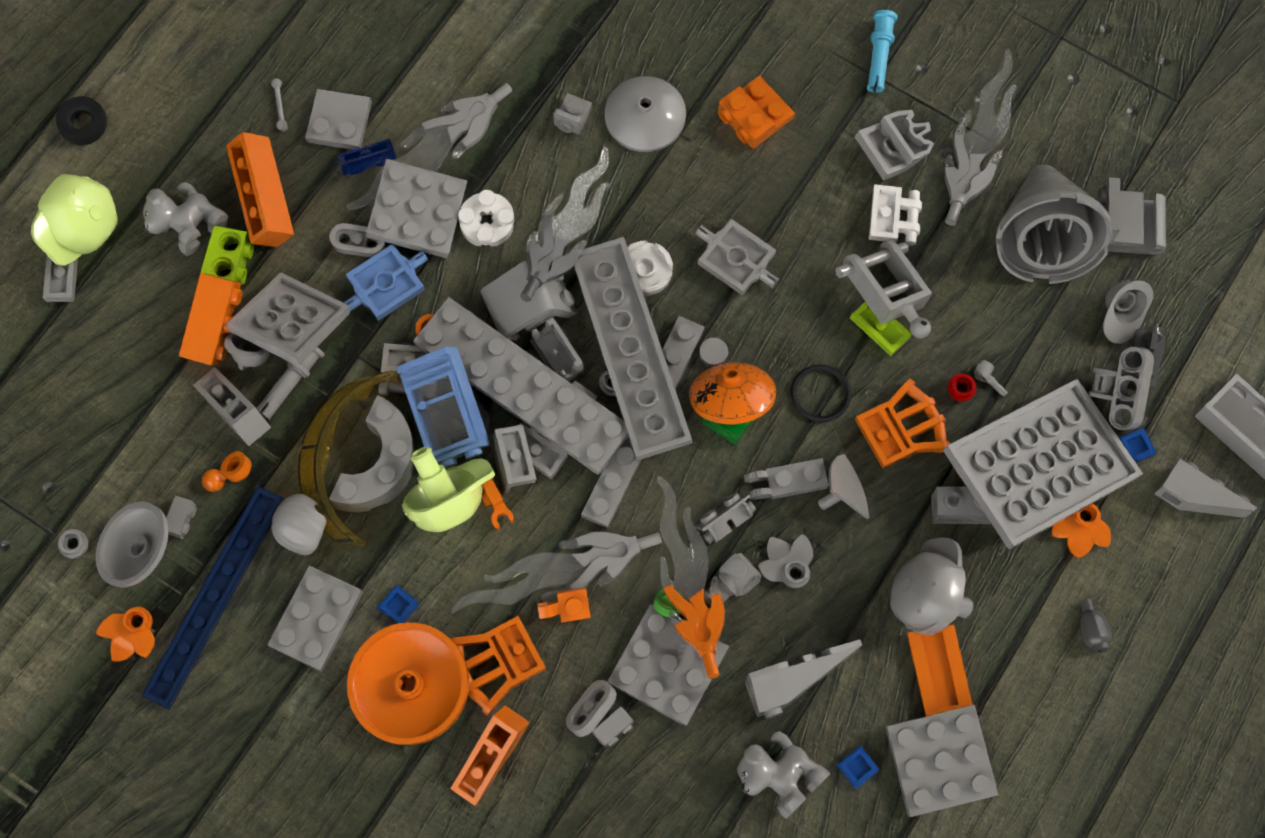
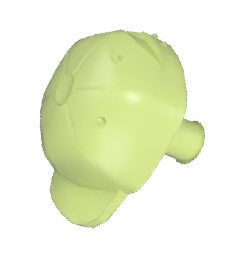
(73, 218)
(444, 495)

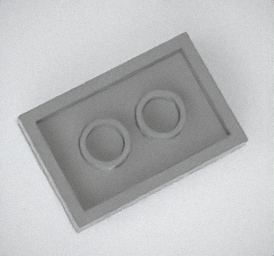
(315, 618)

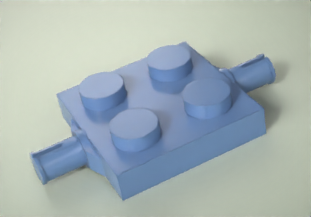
(385, 281)

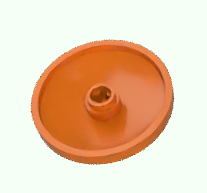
(408, 683)

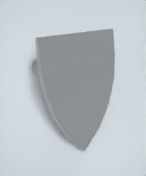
(844, 486)

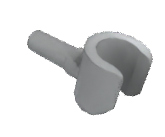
(983, 373)

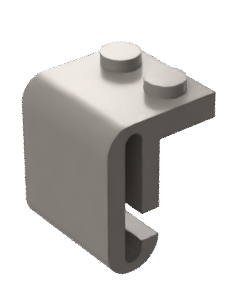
(1136, 222)
(513, 314)

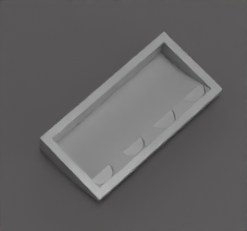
(1238, 421)

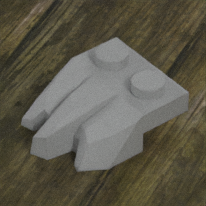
(895, 143)

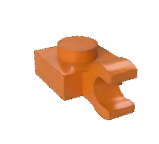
(492, 497)
(571, 605)

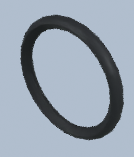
(842, 378)

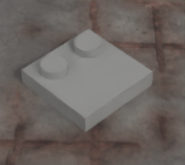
(338, 119)

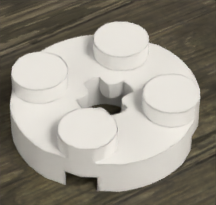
(486, 204)

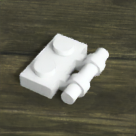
(886, 214)

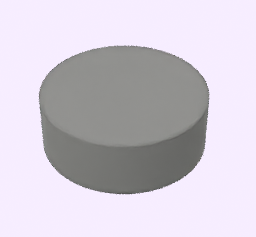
(713, 352)

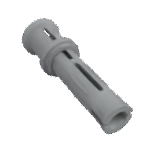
(287, 383)

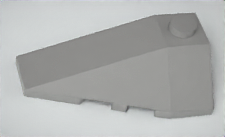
(781, 684)

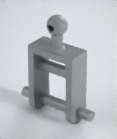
(877, 298)

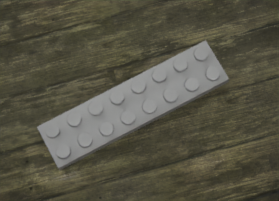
(631, 349)
(526, 387)

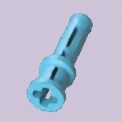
(881, 40)

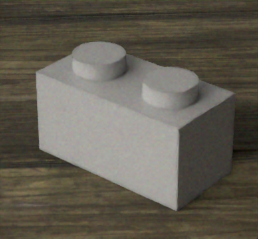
(180, 516)
(612, 727)

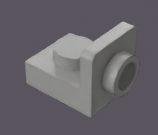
(572, 114)

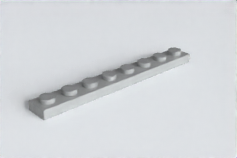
(623, 465)

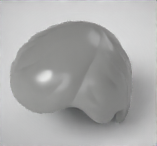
(298, 524)

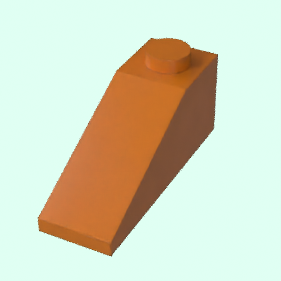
(489, 754)

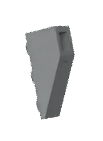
(1196, 492)

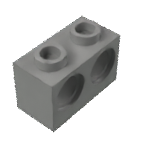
(956, 506)

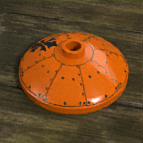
(732, 393)

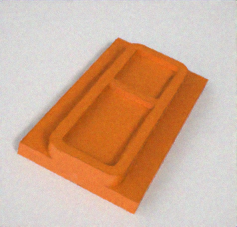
(939, 671)

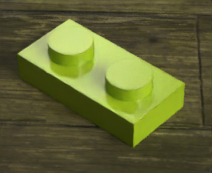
(888, 336)

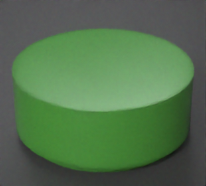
(663, 605)

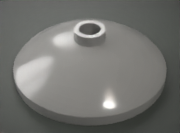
(642, 127)
(132, 544)

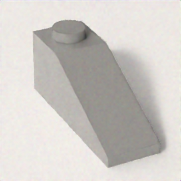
(232, 406)

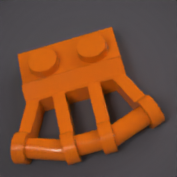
(889, 437)
(514, 654)

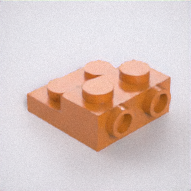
(754, 112)

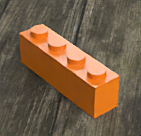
(260, 190)

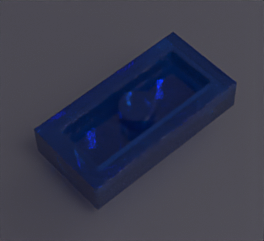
(367, 156)

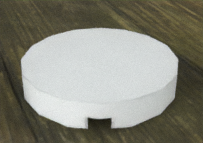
(651, 265)

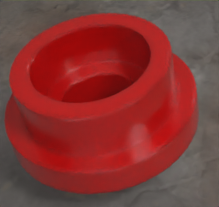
(965, 380)

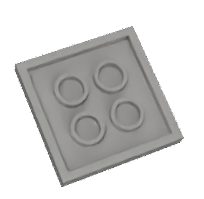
(416, 208)
(288, 318)
(663, 669)
(941, 760)

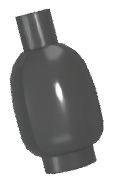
(1094, 628)

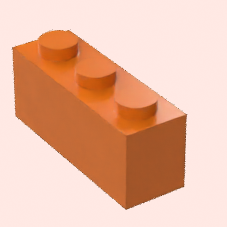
(208, 319)

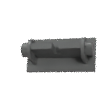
(1154, 342)

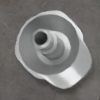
(931, 587)

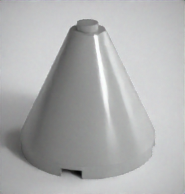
(1052, 229)

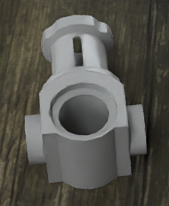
(736, 578)

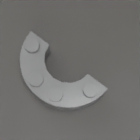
(391, 471)

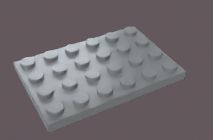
(1042, 463)

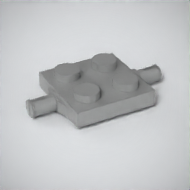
(736, 257)

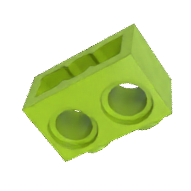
(219, 259)

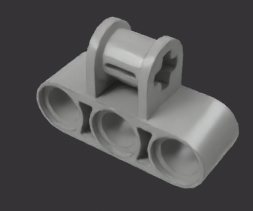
(1113, 386)

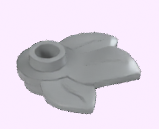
(785, 558)

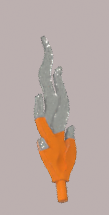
(687, 591)

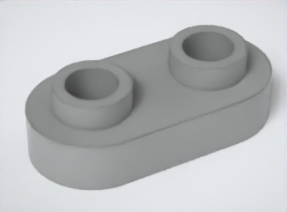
(358, 241)
(591, 708)

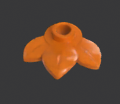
(1083, 534)
(126, 637)

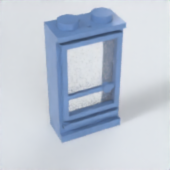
(444, 406)

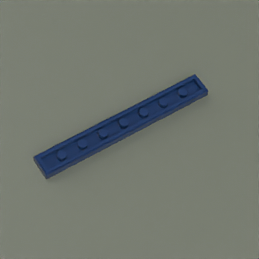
(212, 599)

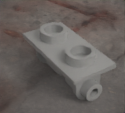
(716, 521)

